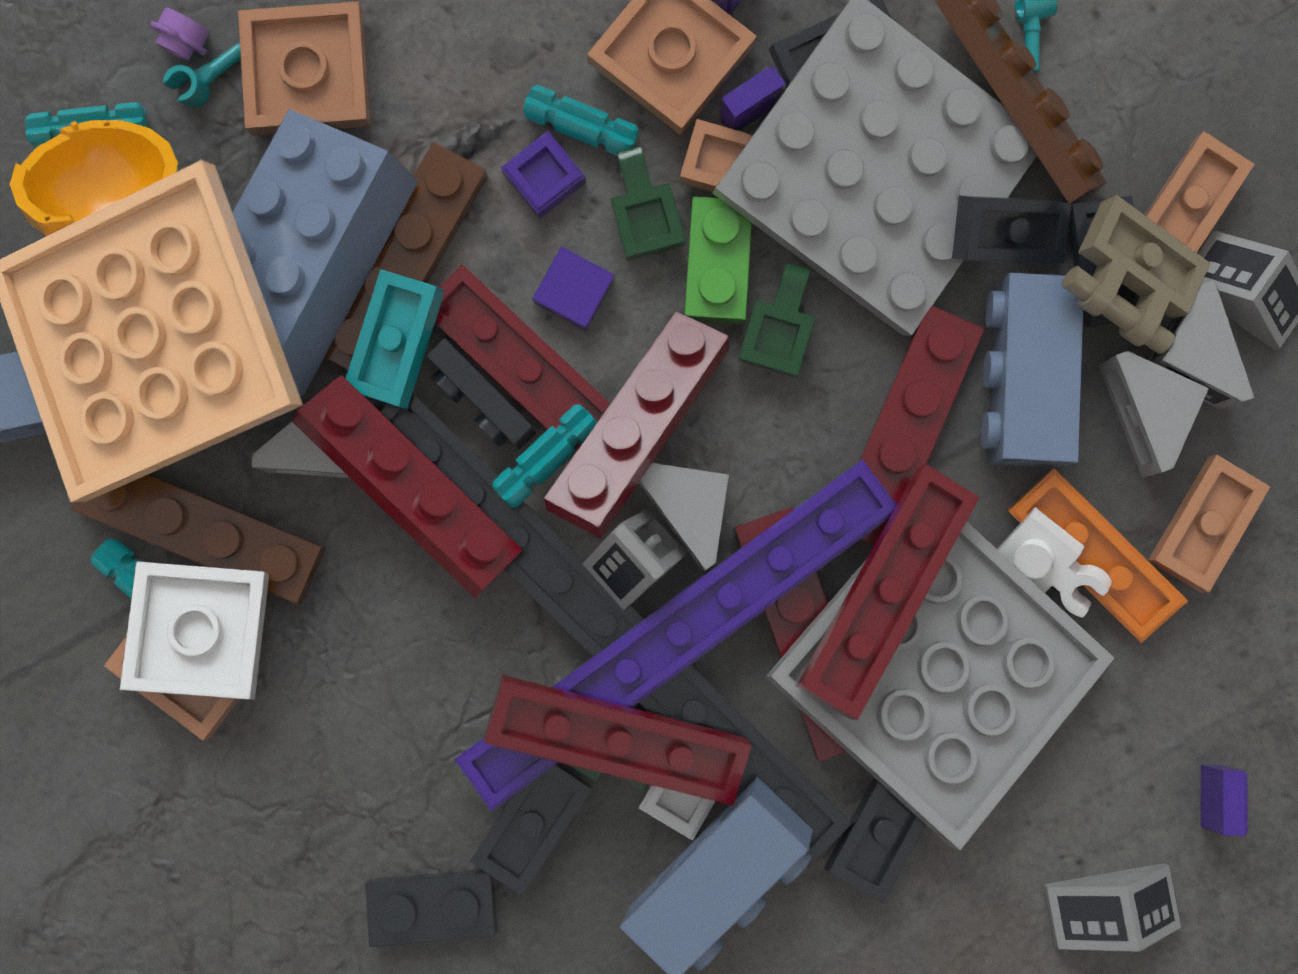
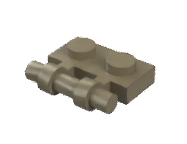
(1144, 259)

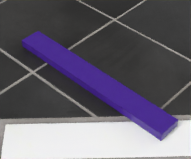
(702, 615)

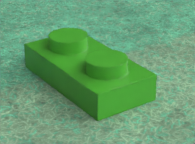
(717, 262)

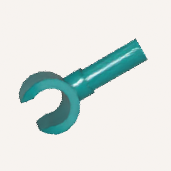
(1029, 13)
(200, 78)

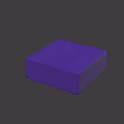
(752, 99)
(543, 174)
(573, 288)
(1224, 800)

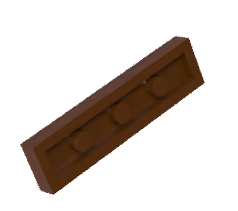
(1036, 111)
(420, 236)
(208, 533)

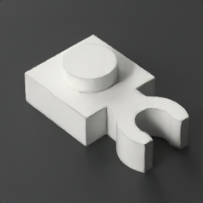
(1049, 559)

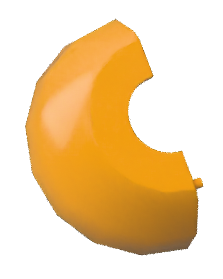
(88, 170)

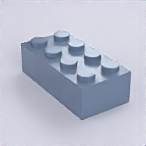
(316, 229)

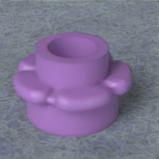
(180, 34)

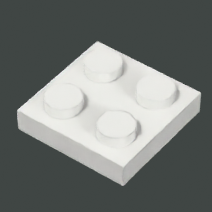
(195, 631)

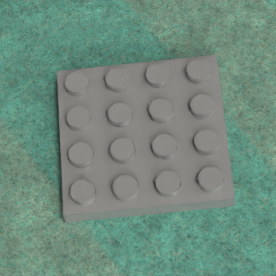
(870, 162)
(966, 692)

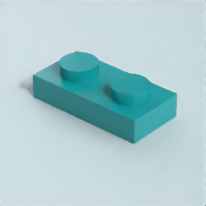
(394, 338)

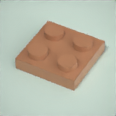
(672, 55)
(304, 63)

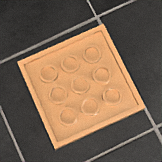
(144, 333)

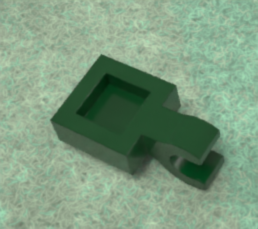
(646, 214)
(777, 330)

